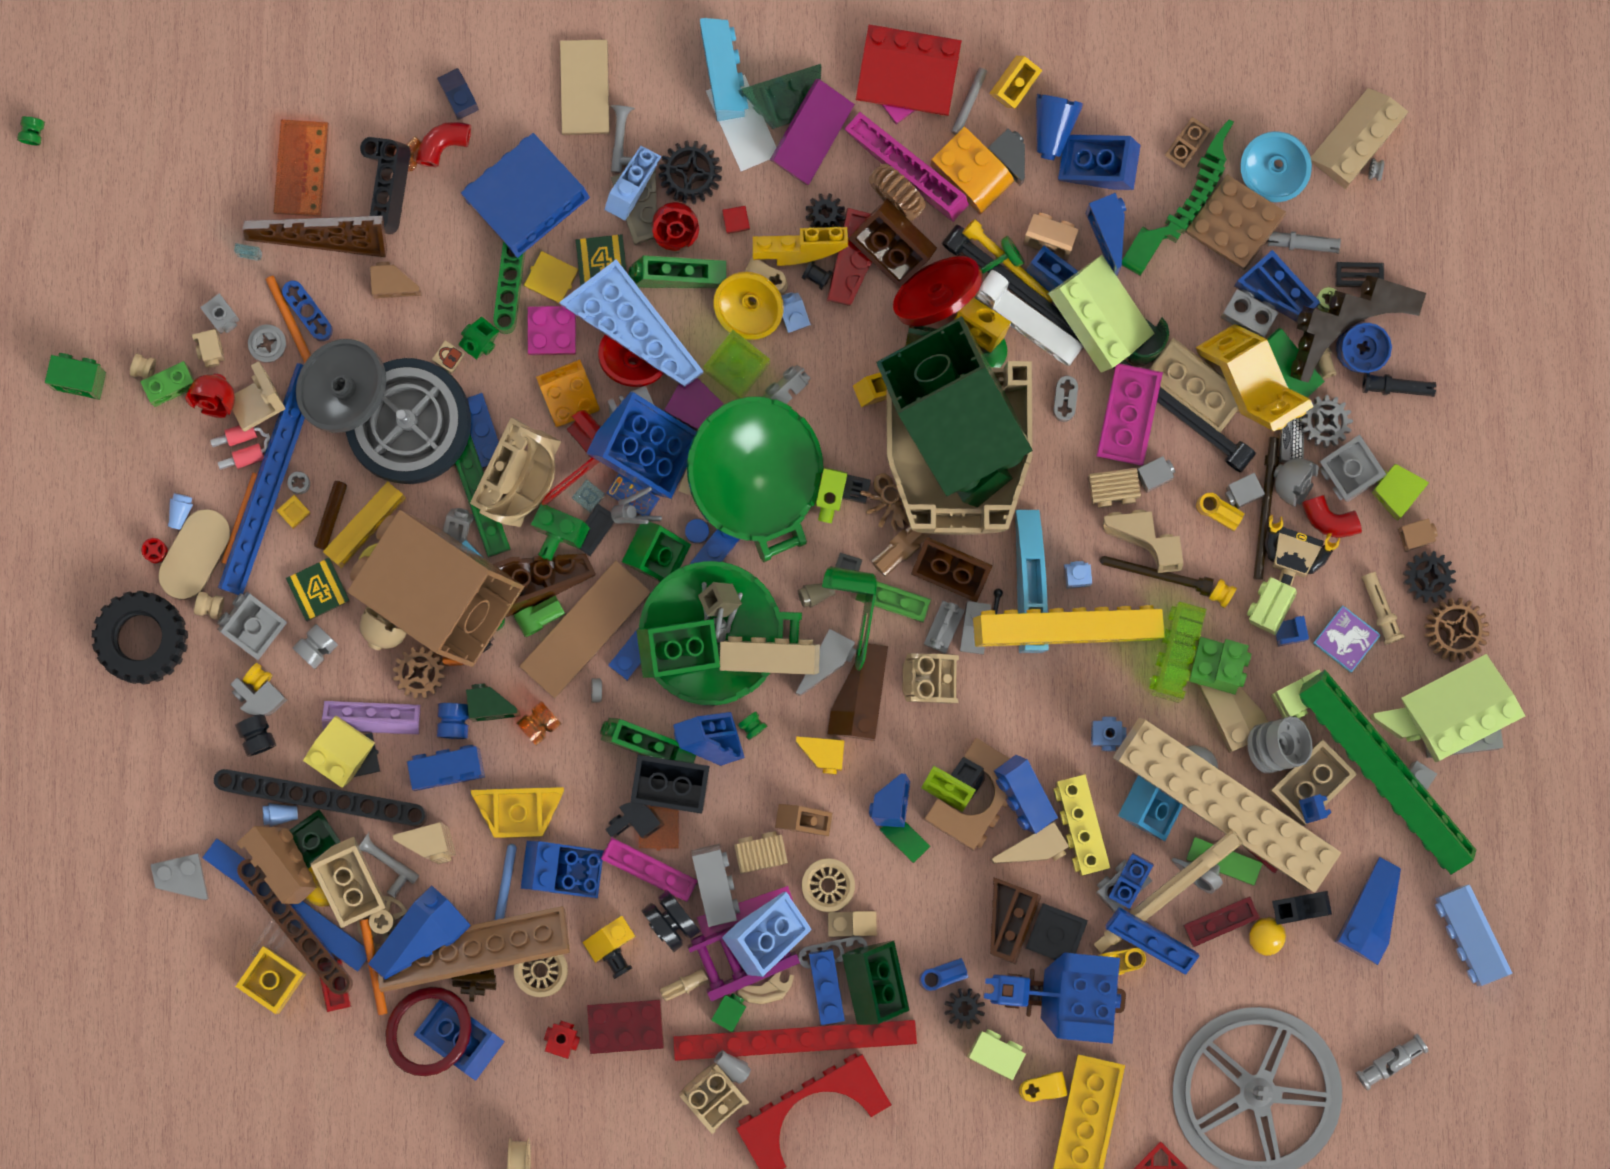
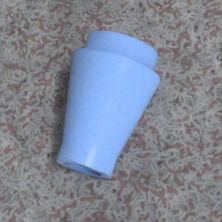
(178, 510)
(277, 814)

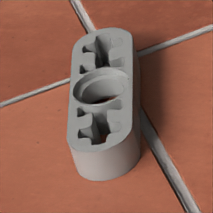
(849, 942)

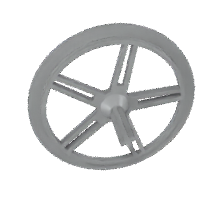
(1256, 1090)

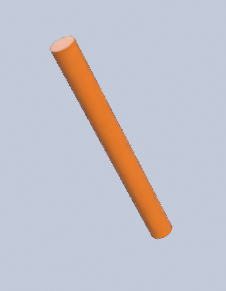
(288, 318)
(239, 517)
(370, 952)

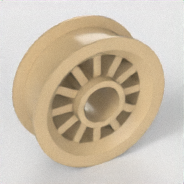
(820, 865)
(548, 990)
(519, 1154)

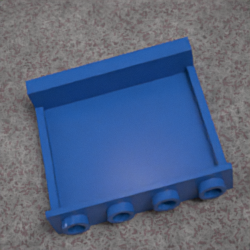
(525, 194)

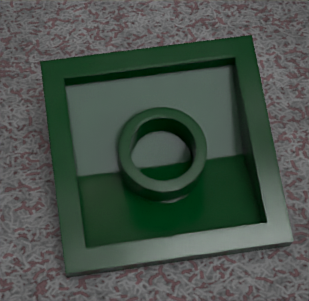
(314, 837)

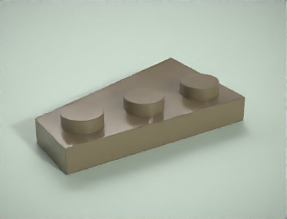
(641, 216)

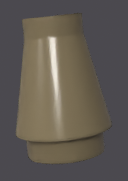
(814, 594)

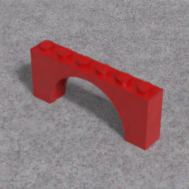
(851, 1079)

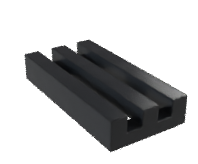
(1356, 265)

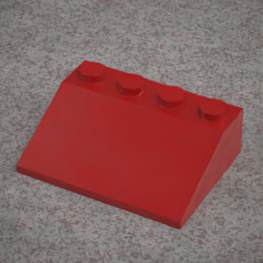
(908, 70)

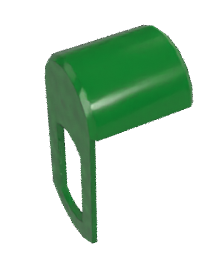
(860, 583)

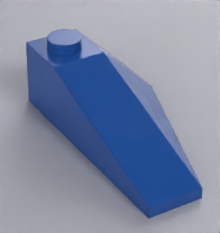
(424, 928)

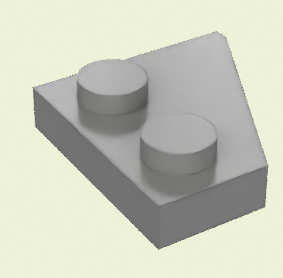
(181, 876)

